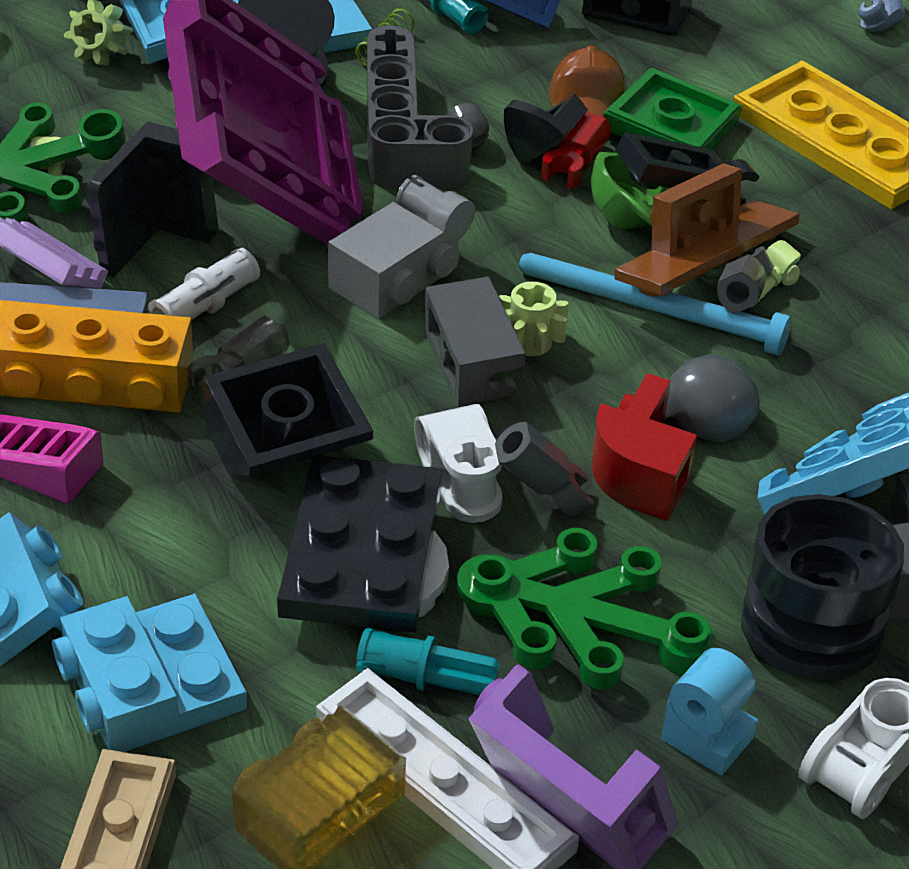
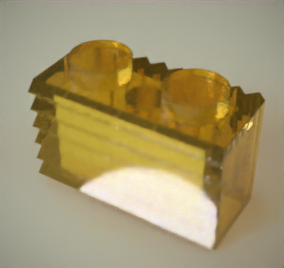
(317, 790)

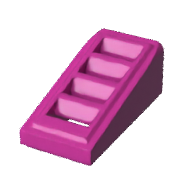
(65, 459)

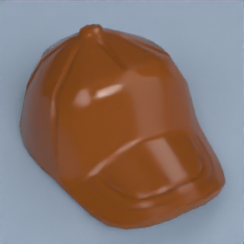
(592, 76)

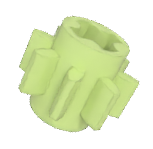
(90, 22)
(536, 316)

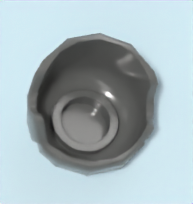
(713, 398)

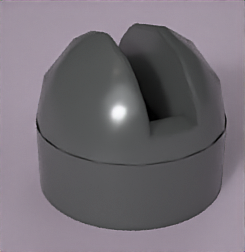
(473, 114)

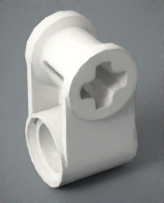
(466, 452)
(863, 747)

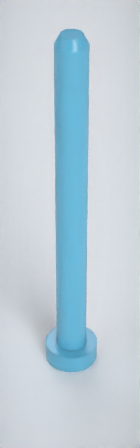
(771, 332)

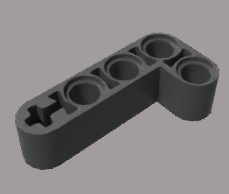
(398, 137)

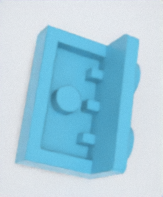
(31, 586)

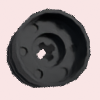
(821, 586)

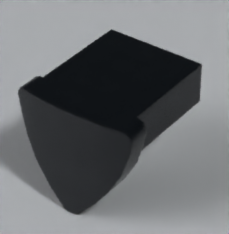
(535, 131)

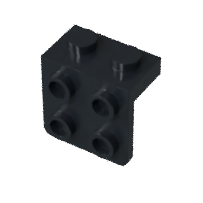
(146, 191)

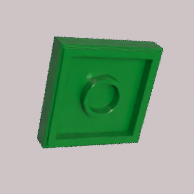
(673, 111)

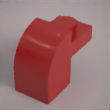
(639, 456)

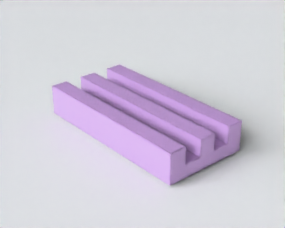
(50, 255)

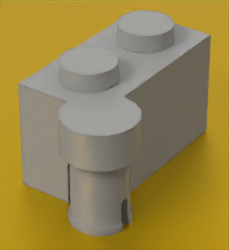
(399, 247)

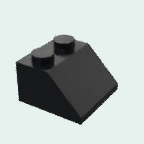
(281, 411)

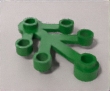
(99, 134)
(502, 587)

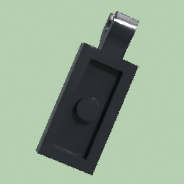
(670, 163)

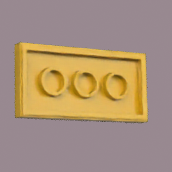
(833, 129)

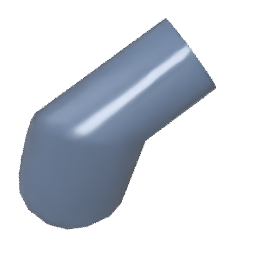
(881, 15)

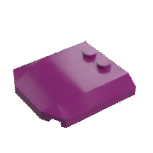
(259, 116)

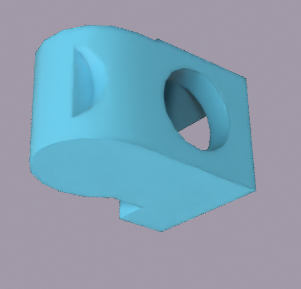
(706, 710)

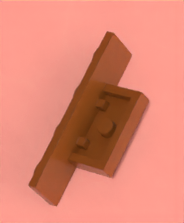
(701, 228)

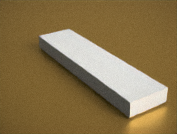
(456, 784)

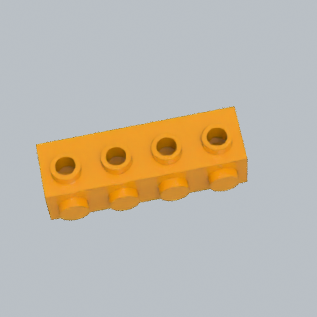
(94, 356)

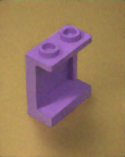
(615, 820)

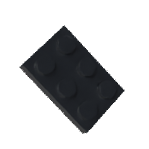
(361, 544)

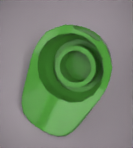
(618, 196)

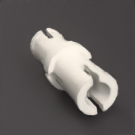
(208, 287)

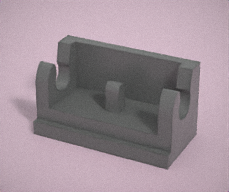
(472, 339)

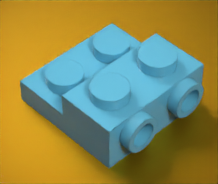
(147, 670)

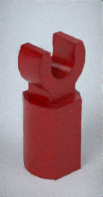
(577, 149)

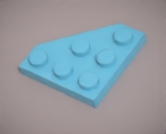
(845, 462)

